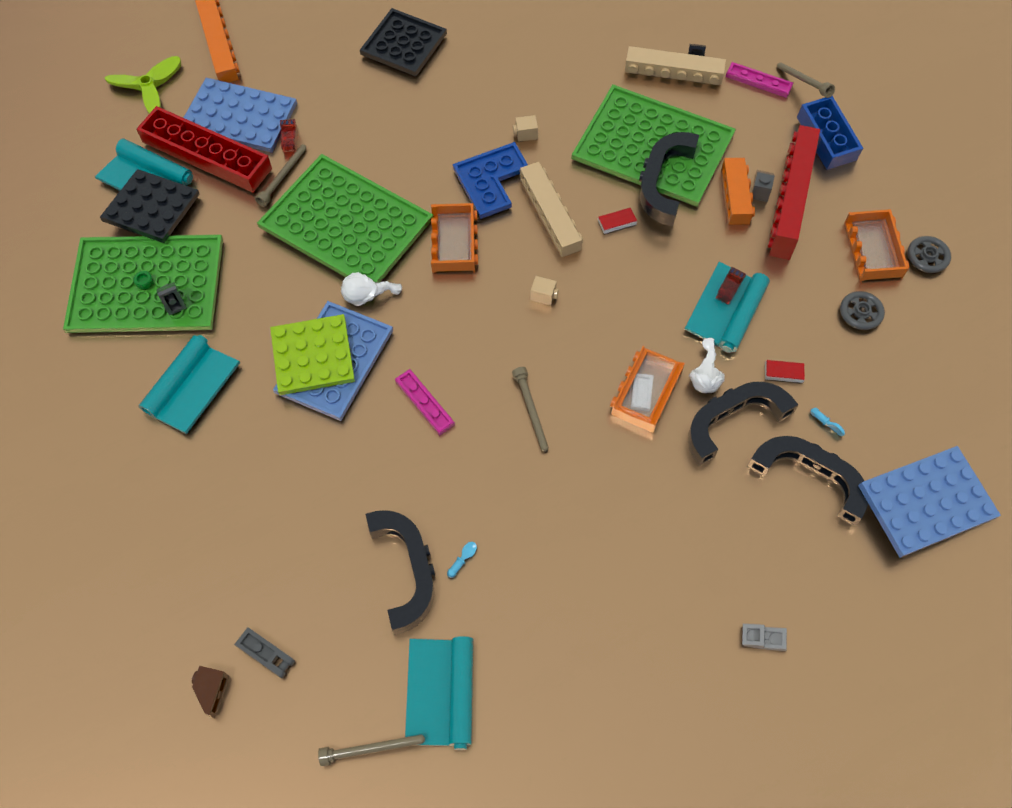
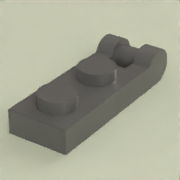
(264, 652)

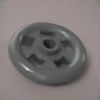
(929, 254)
(872, 301)

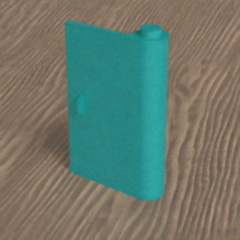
(134, 157)
(723, 321)
(188, 385)
(440, 691)

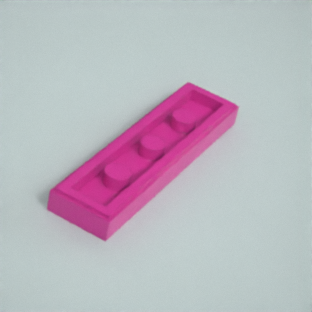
(759, 79)
(424, 402)

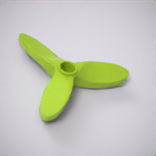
(148, 83)

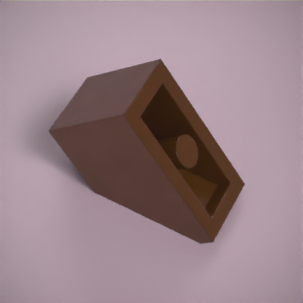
(209, 688)

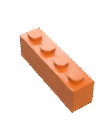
(737, 191)

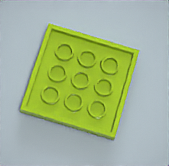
(312, 354)

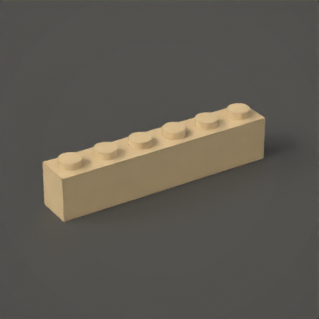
(675, 65)
(550, 209)

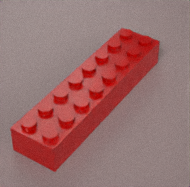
(204, 149)
(793, 192)

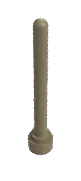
(825, 89)
(263, 197)
(520, 375)
(327, 755)

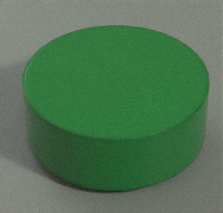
(143, 280)

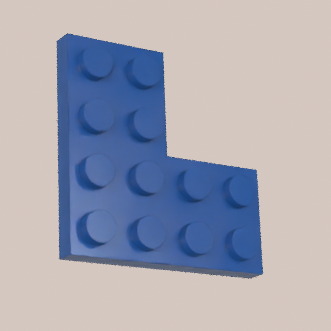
(483, 174)

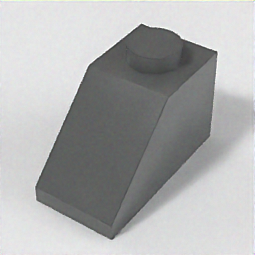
(762, 185)
(171, 298)

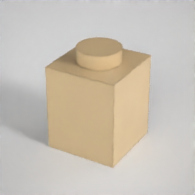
(526, 128)
(543, 290)

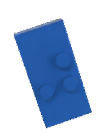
(836, 140)

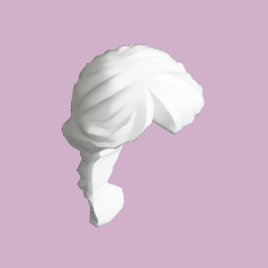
(360, 289)
(707, 377)

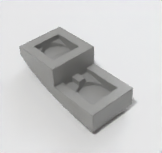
(764, 637)

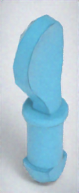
(826, 421)
(467, 552)

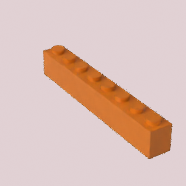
(217, 40)

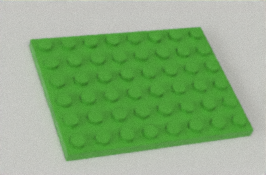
(631, 125)
(345, 220)
(108, 300)

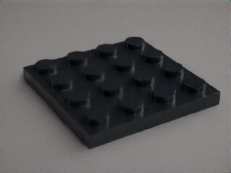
(403, 42)
(150, 205)

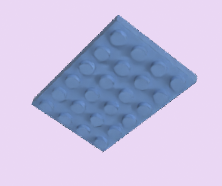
(241, 113)
(366, 342)
(928, 501)

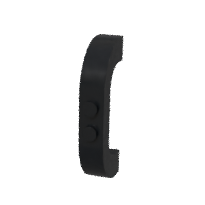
(671, 145)
(760, 393)
(820, 461)
(415, 611)

